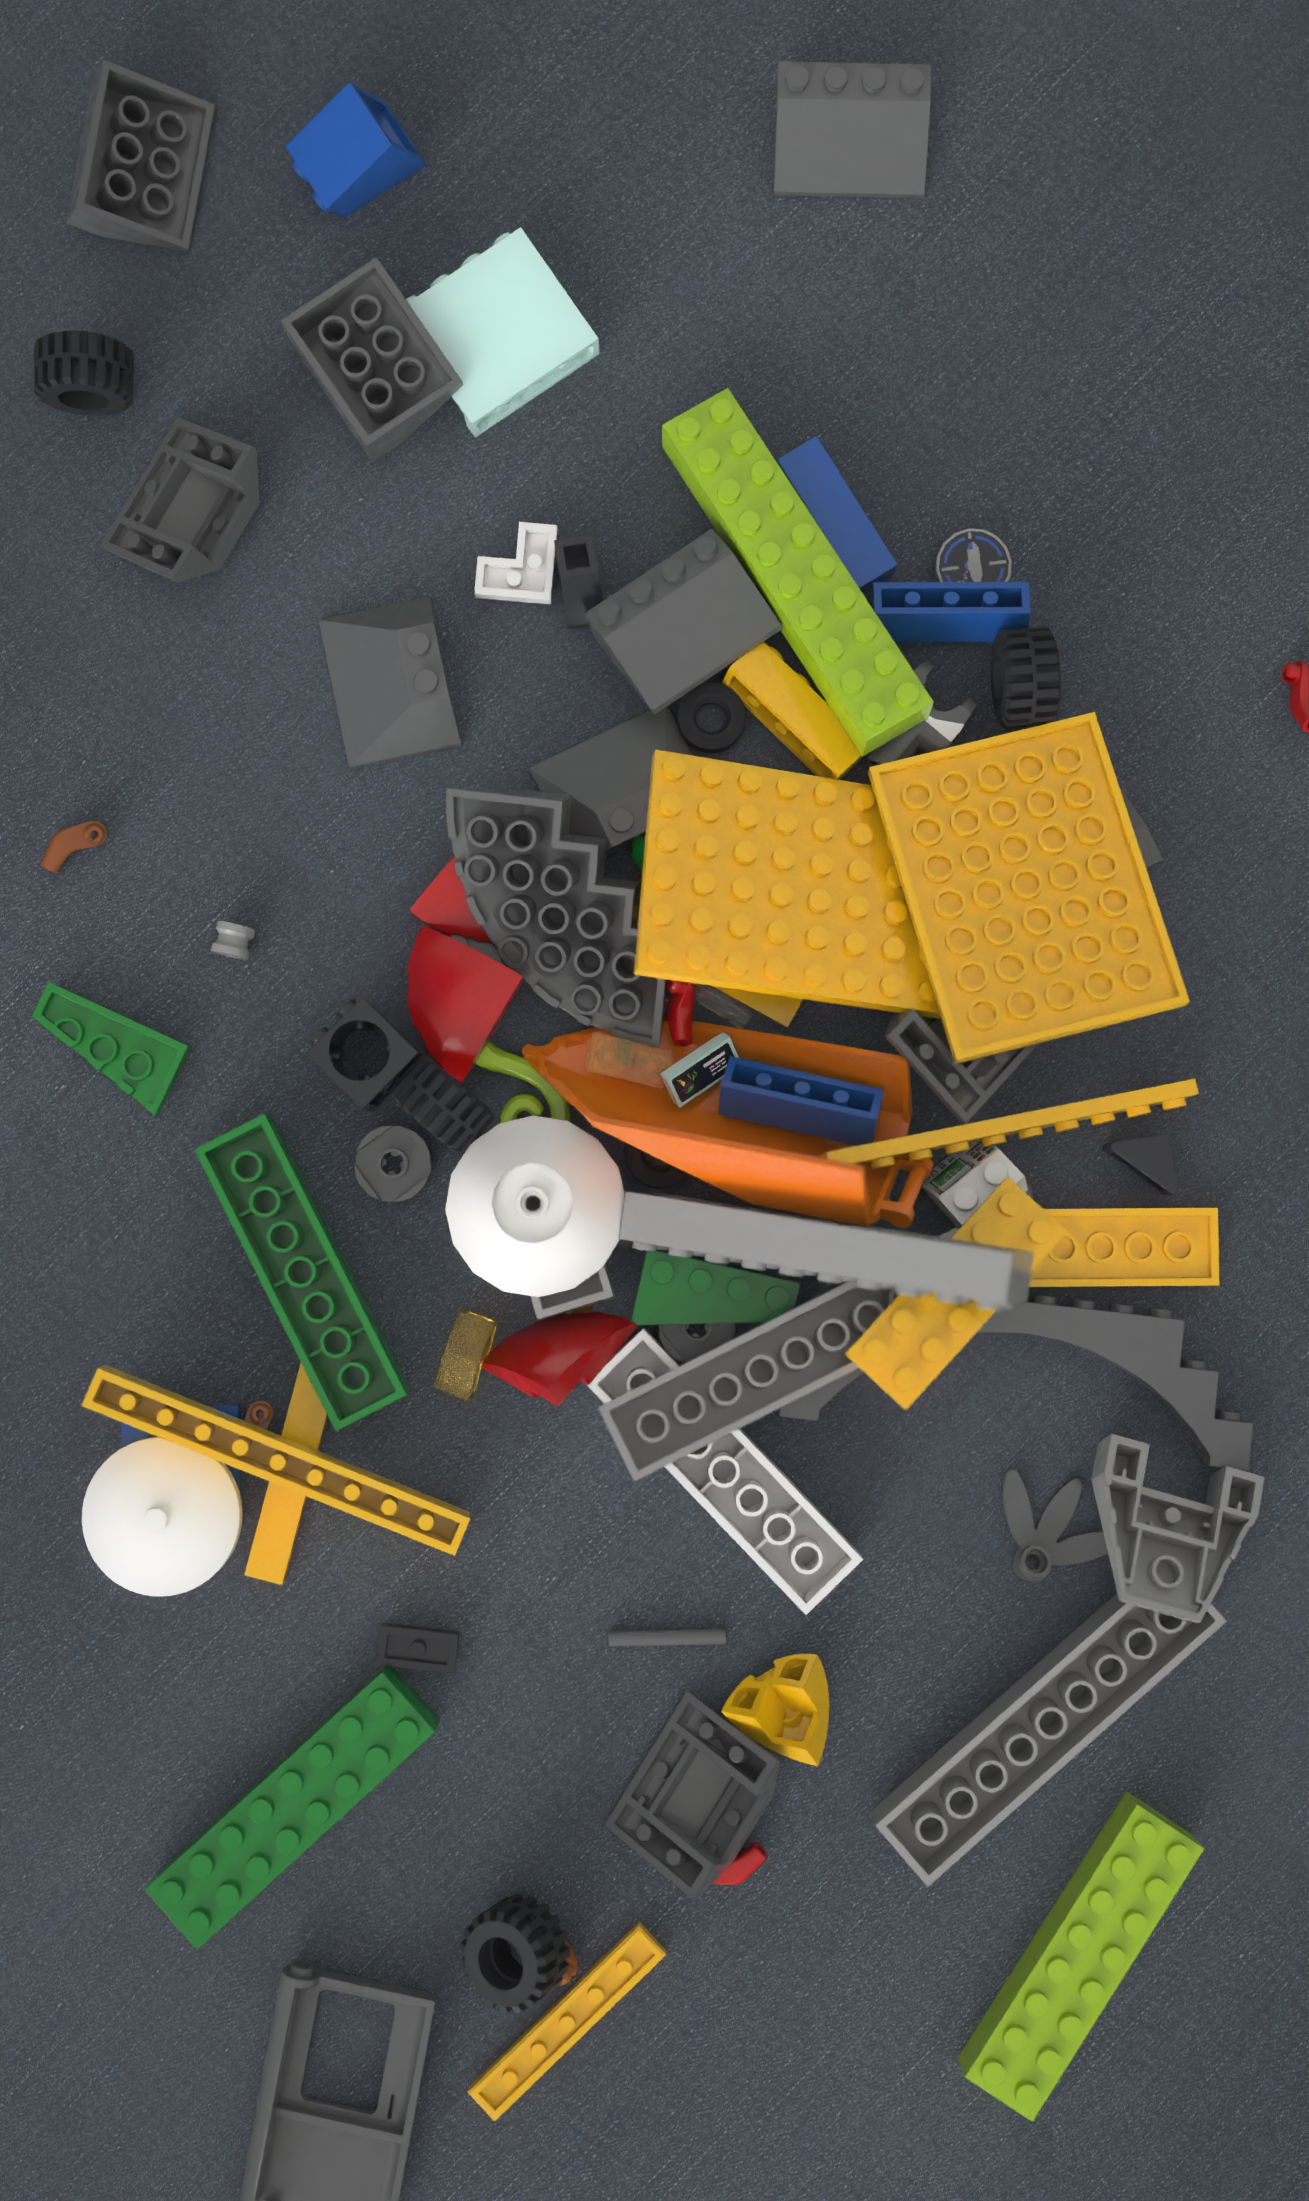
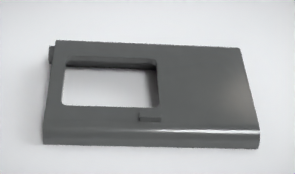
(320, 2147)

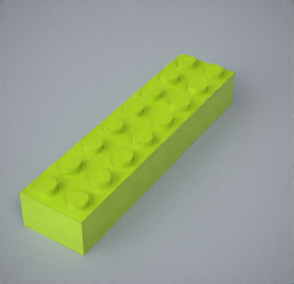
(1079, 1956)

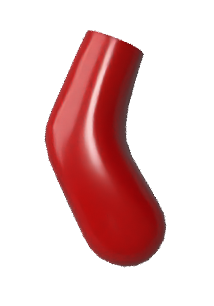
(1298, 676)
(680, 1011)
(743, 1865)

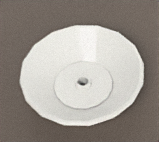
(546, 1247)

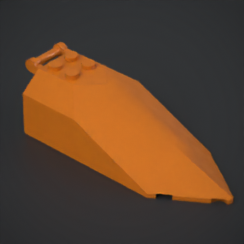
(745, 1157)

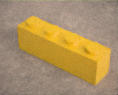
(792, 711)

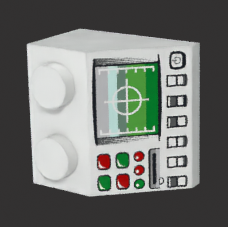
(968, 1180)

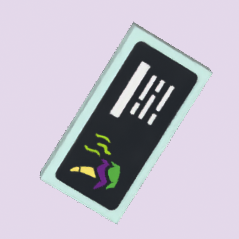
(699, 1069)

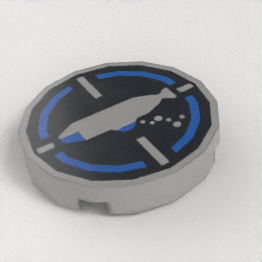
(973, 557)

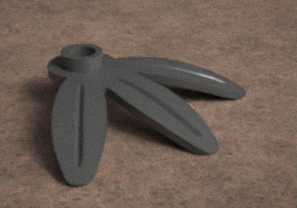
(1042, 1541)

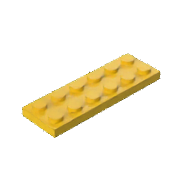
(1132, 1248)
(922, 1335)

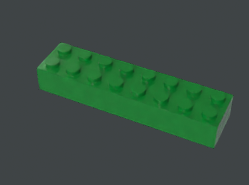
(303, 1271)
(292, 1805)

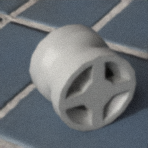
(233, 940)

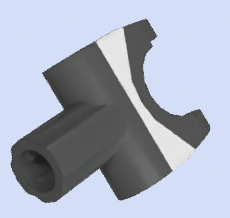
(928, 736)

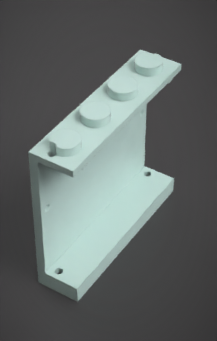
(504, 329)

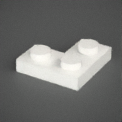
(528, 576)

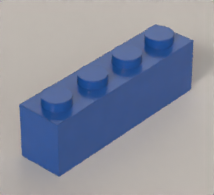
(838, 514)
(950, 609)
(800, 1102)

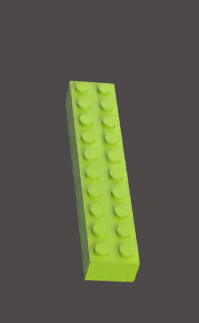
(796, 572)

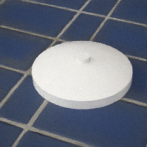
(161, 1517)

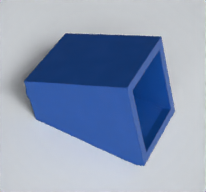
(353, 151)

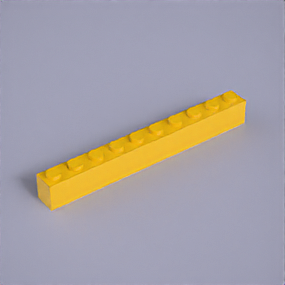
(276, 1459)

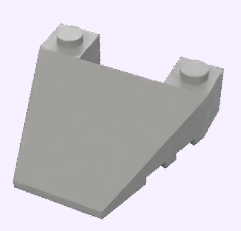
(1164, 1547)

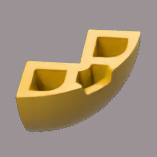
(785, 1708)

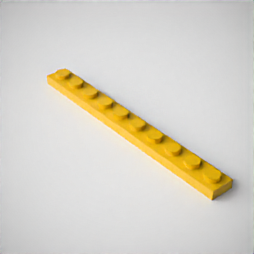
(1026, 1124)

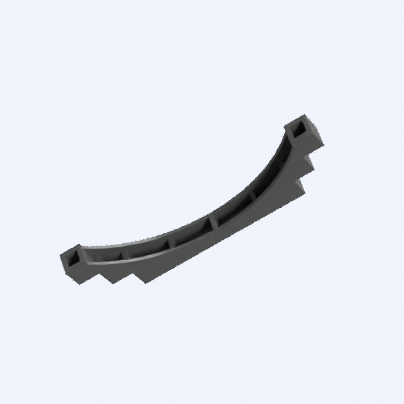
(1137, 1343)

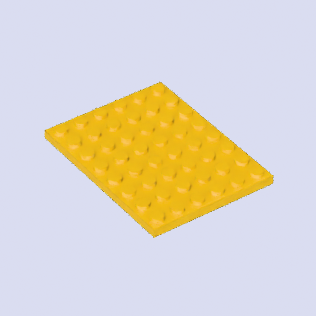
(775, 888)
(1026, 888)

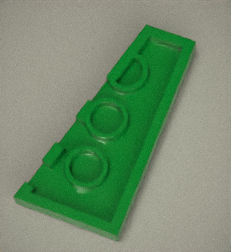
(127, 1052)
(704, 1293)

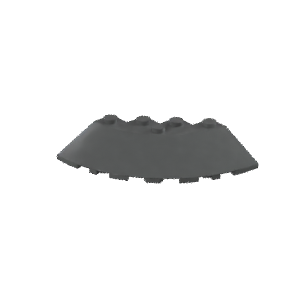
(553, 908)

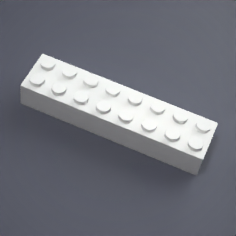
(744, 1491)

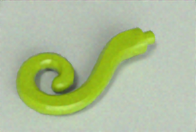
(518, 1067)

